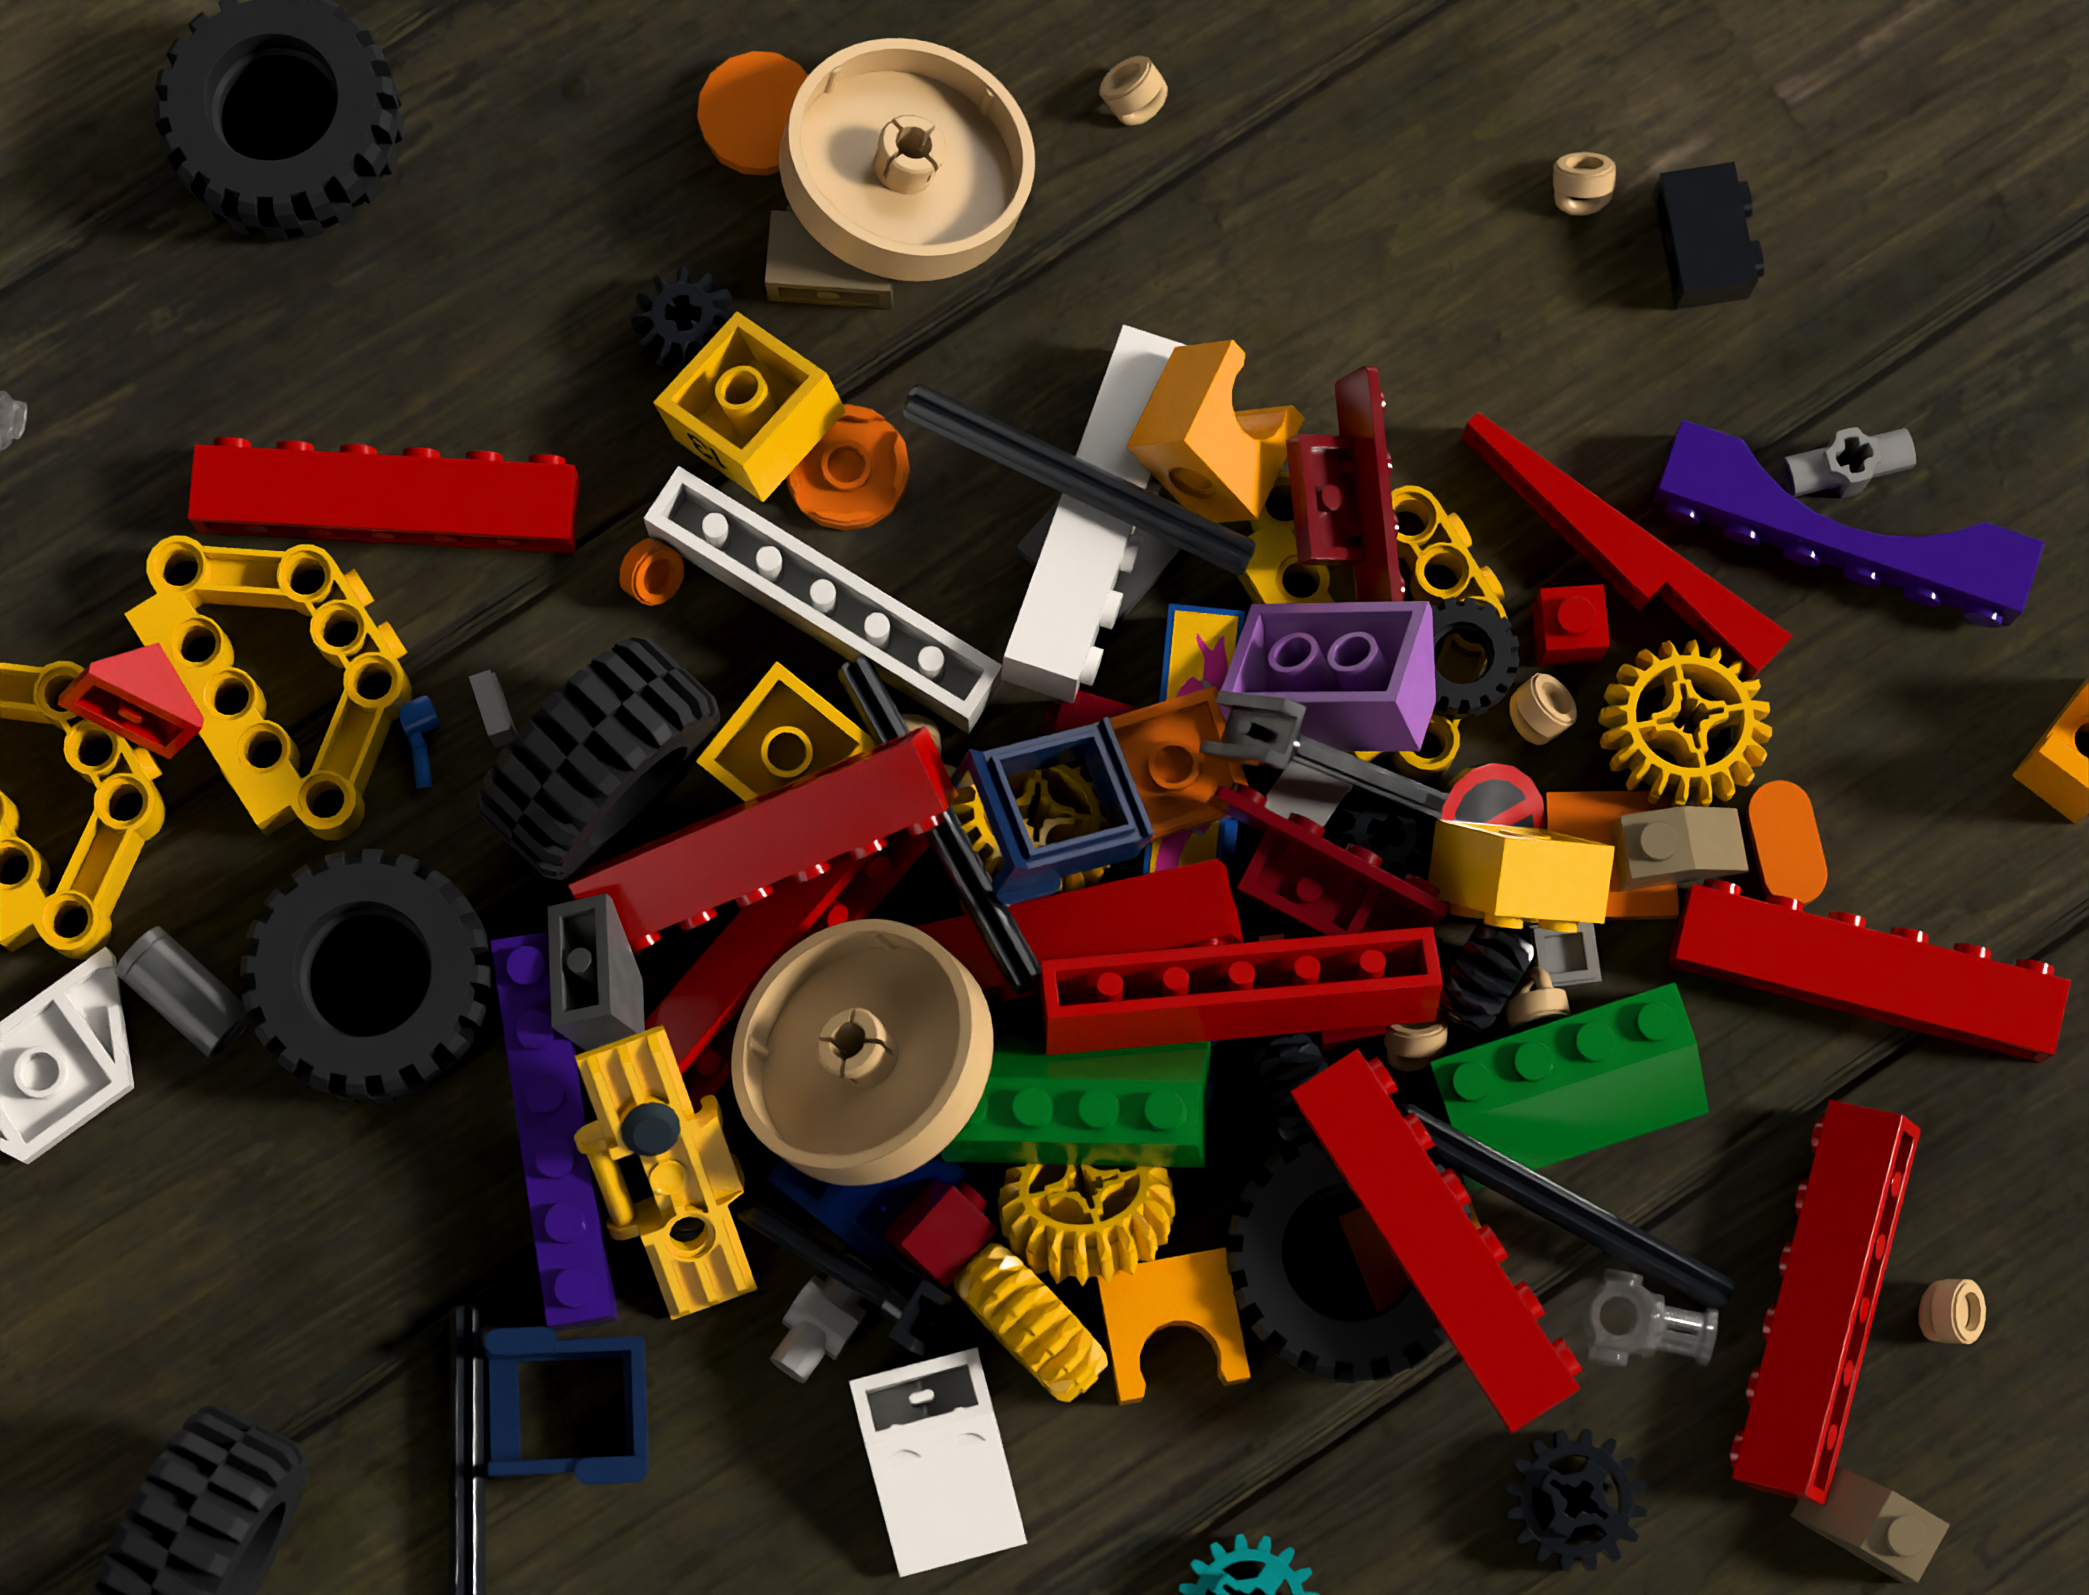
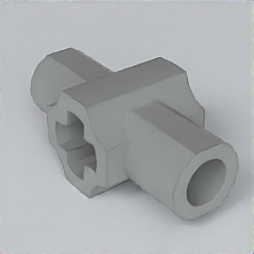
(1876, 454)
(819, 1324)

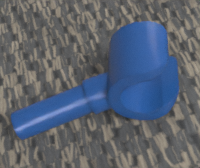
(417, 718)

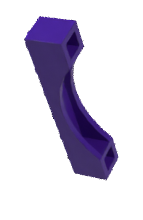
(1722, 484)
(548, 1114)

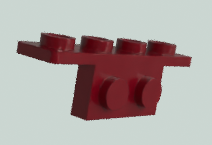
(1345, 492)
(1312, 878)

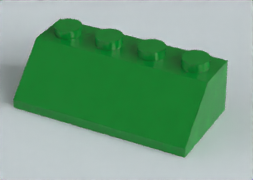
(1575, 1081)
(1089, 1106)

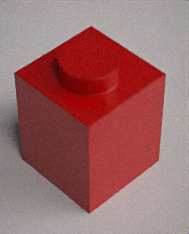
(1570, 625)

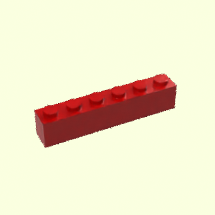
(384, 497)
(774, 837)
(1136, 914)
(1869, 971)
(1240, 990)
(711, 996)
(1436, 1241)
(1825, 1302)

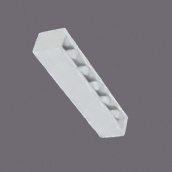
(1085, 546)
(823, 599)

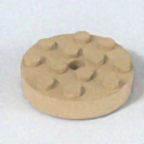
(957, 169)
(919, 1062)

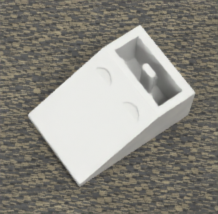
(938, 1462)

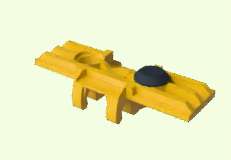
(686, 1160)

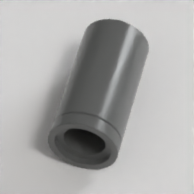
(184, 992)

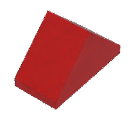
(137, 699)

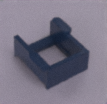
(1038, 871)
(537, 1344)

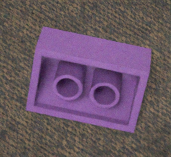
(1352, 664)

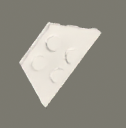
(63, 1058)

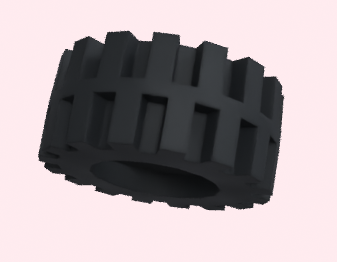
(1500, 650)

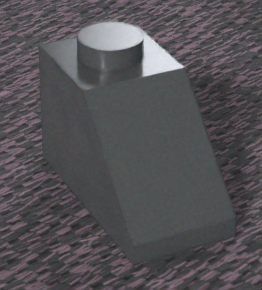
(593, 974)

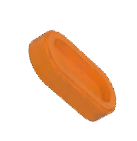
(1786, 842)

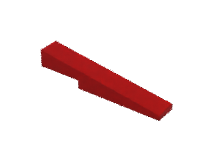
(1629, 555)

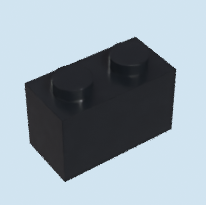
(1707, 235)

